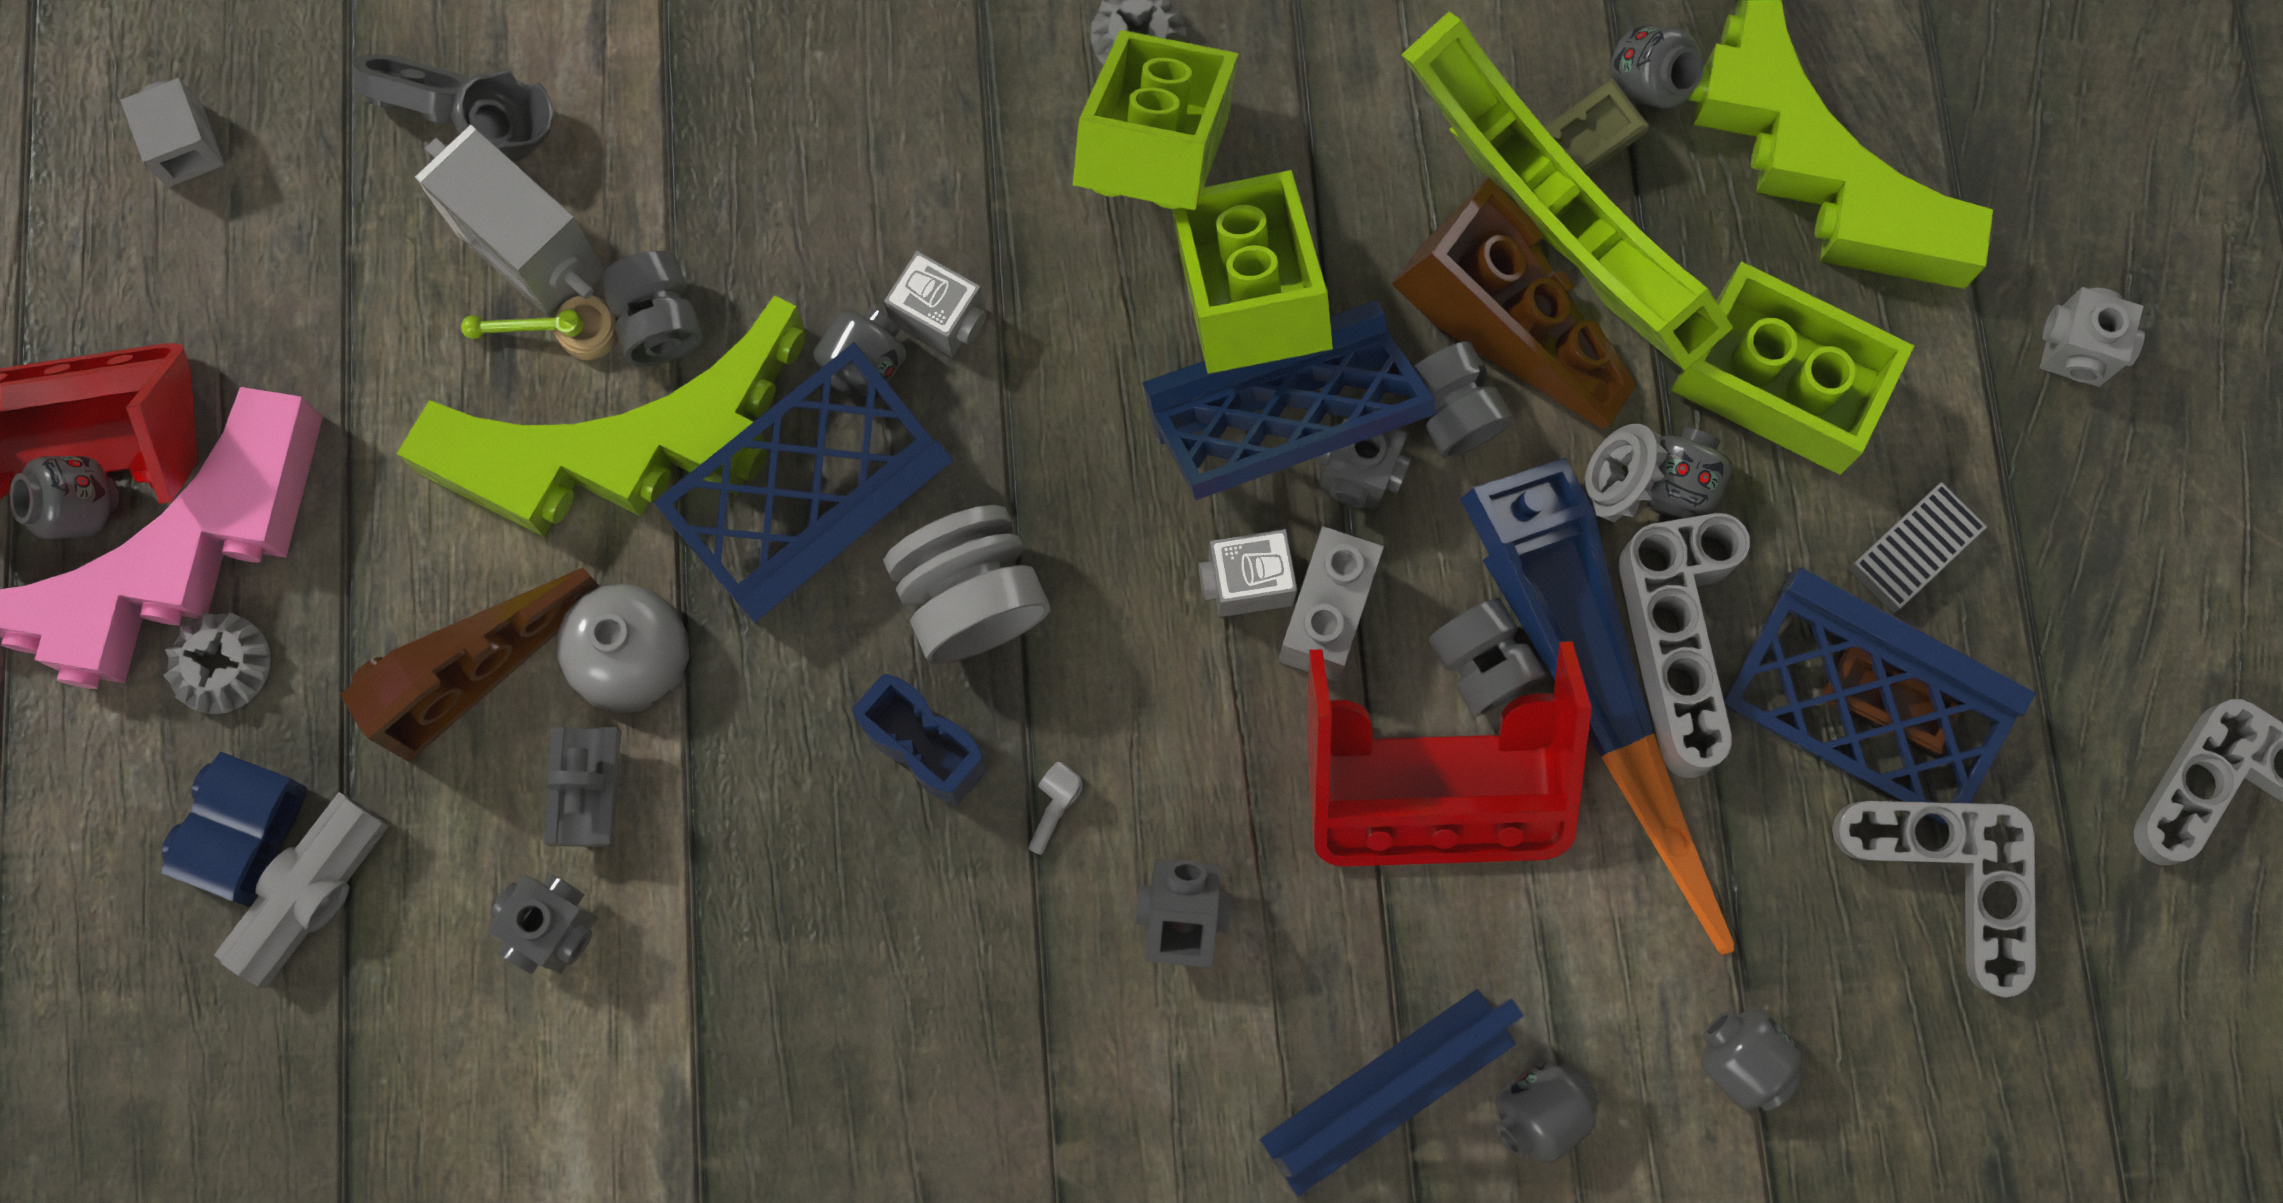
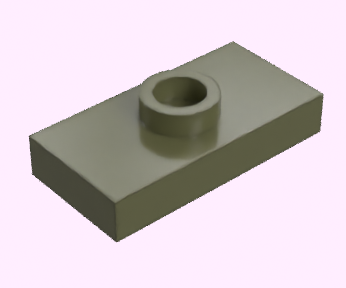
(1598, 127)

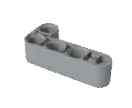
(1689, 648)

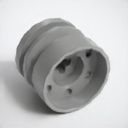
(966, 584)

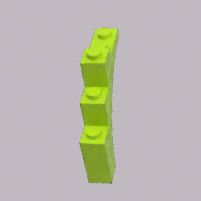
(1568, 208)
(1868, 210)
(622, 457)

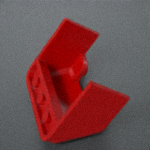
(111, 406)
(1448, 794)

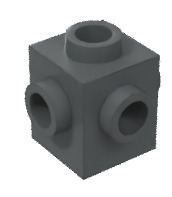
(1361, 480)
(1183, 912)
(563, 930)

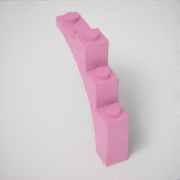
(234, 507)

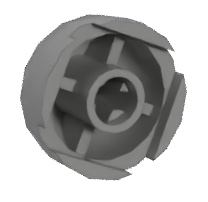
(622, 647)

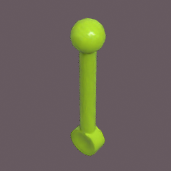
(566, 322)

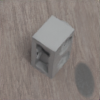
(1331, 601)

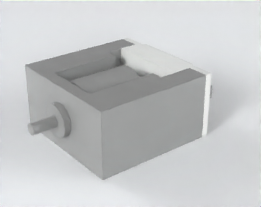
(510, 221)

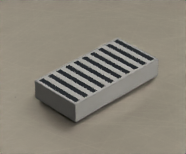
(1917, 547)

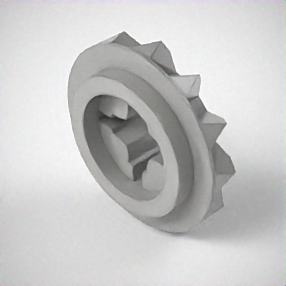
(1110, 19)
(1604, 480)
(227, 687)

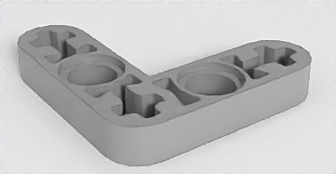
(2245, 758)
(1966, 846)

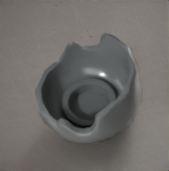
(504, 112)

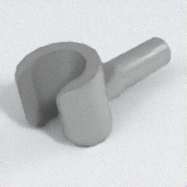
(1064, 788)

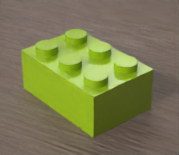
(1155, 120)
(1253, 273)
(1796, 370)

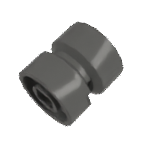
(649, 301)
(1465, 408)
(1476, 637)

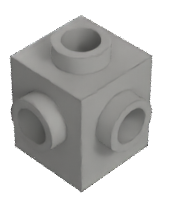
(2092, 336)

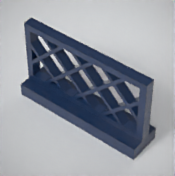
(1196, 401)
(841, 523)
(1899, 646)
(1390, 1090)

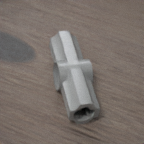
(301, 891)

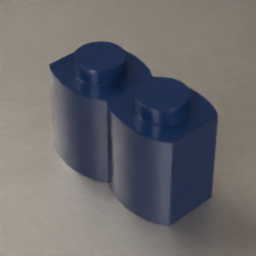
(905, 730)
(233, 828)

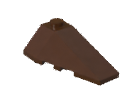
(1494, 287)
(435, 680)

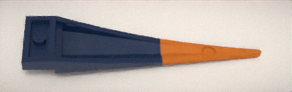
(1558, 584)

